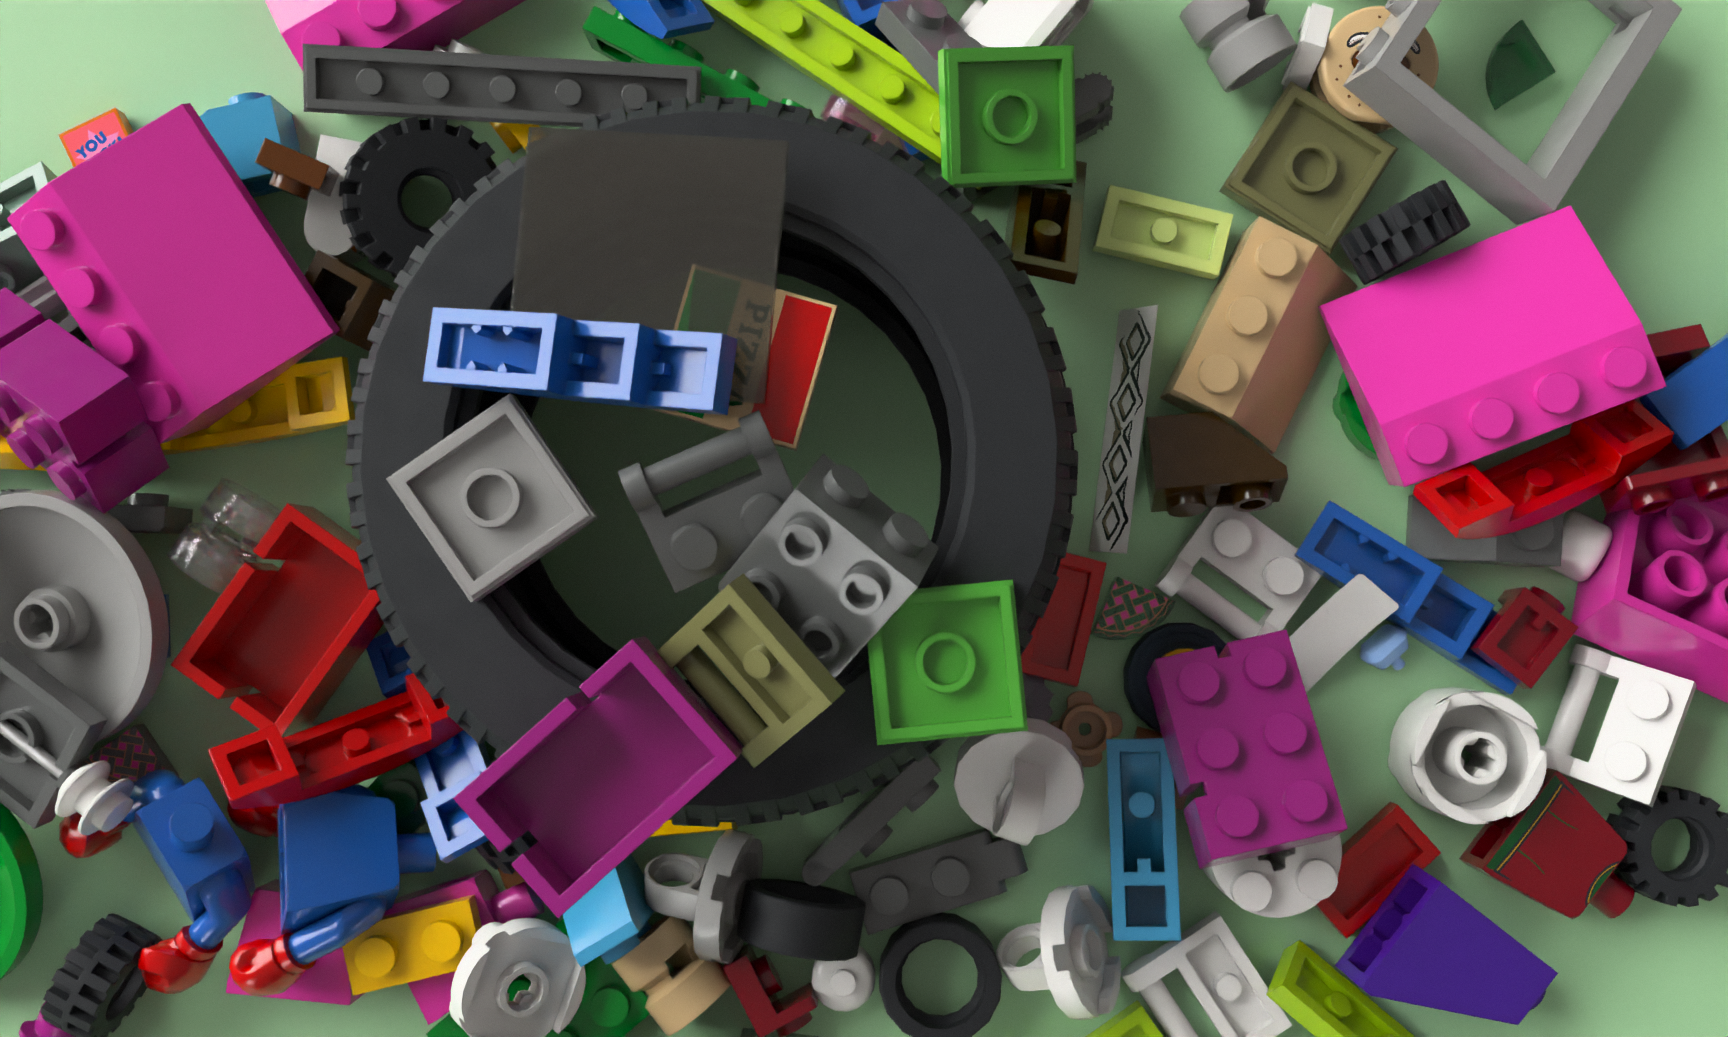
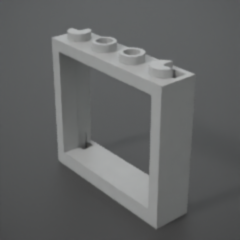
(1472, 154)

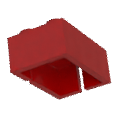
(286, 627)

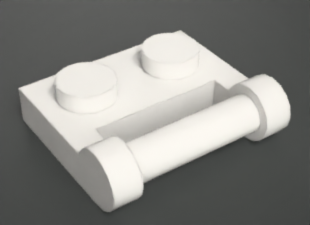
(1249, 558)
(1636, 730)
(1217, 976)

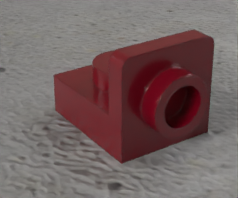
(1525, 635)
(756, 987)

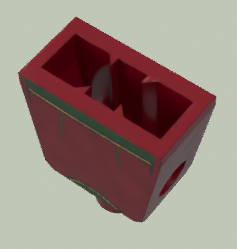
(1555, 853)

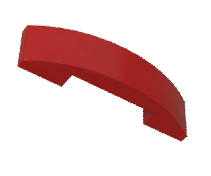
(1548, 478)
(335, 754)

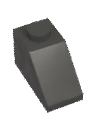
(1528, 547)

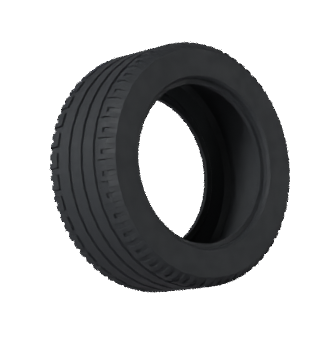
(853, 224)

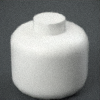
(1582, 545)
(844, 983)

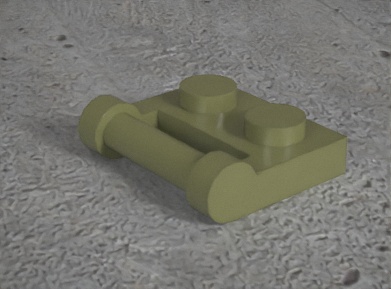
(760, 660)

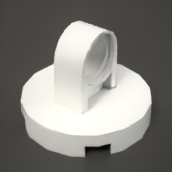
(1019, 781)
(1072, 953)

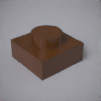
(295, 171)

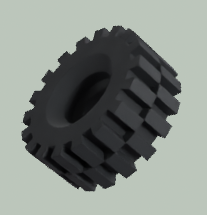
(383, 169)

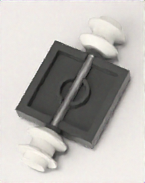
(43, 749)

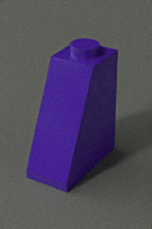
(1444, 955)

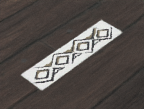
(1123, 430)

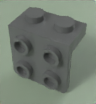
(835, 562)

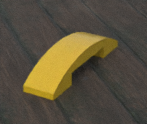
(295, 403)

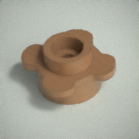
(1102, 727)

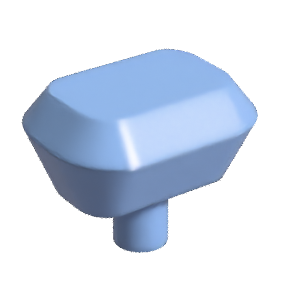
(1385, 647)

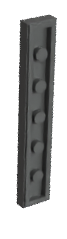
(484, 85)

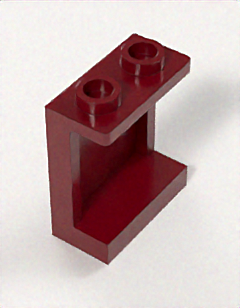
(1672, 472)

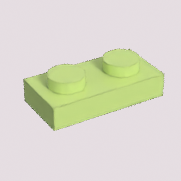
(1162, 232)

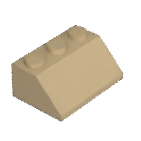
(1259, 334)

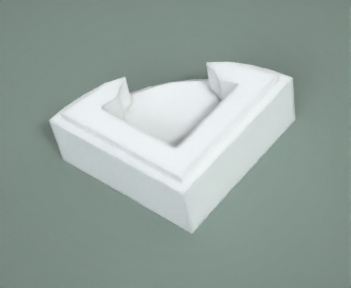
(1310, 47)

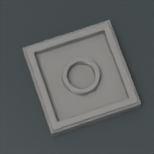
(492, 498)

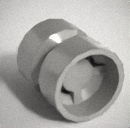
(1240, 36)

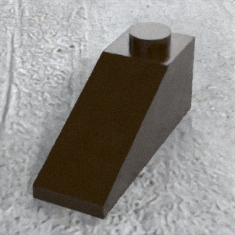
(1047, 227)

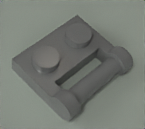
(716, 527)

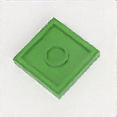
(1007, 115)
(949, 665)

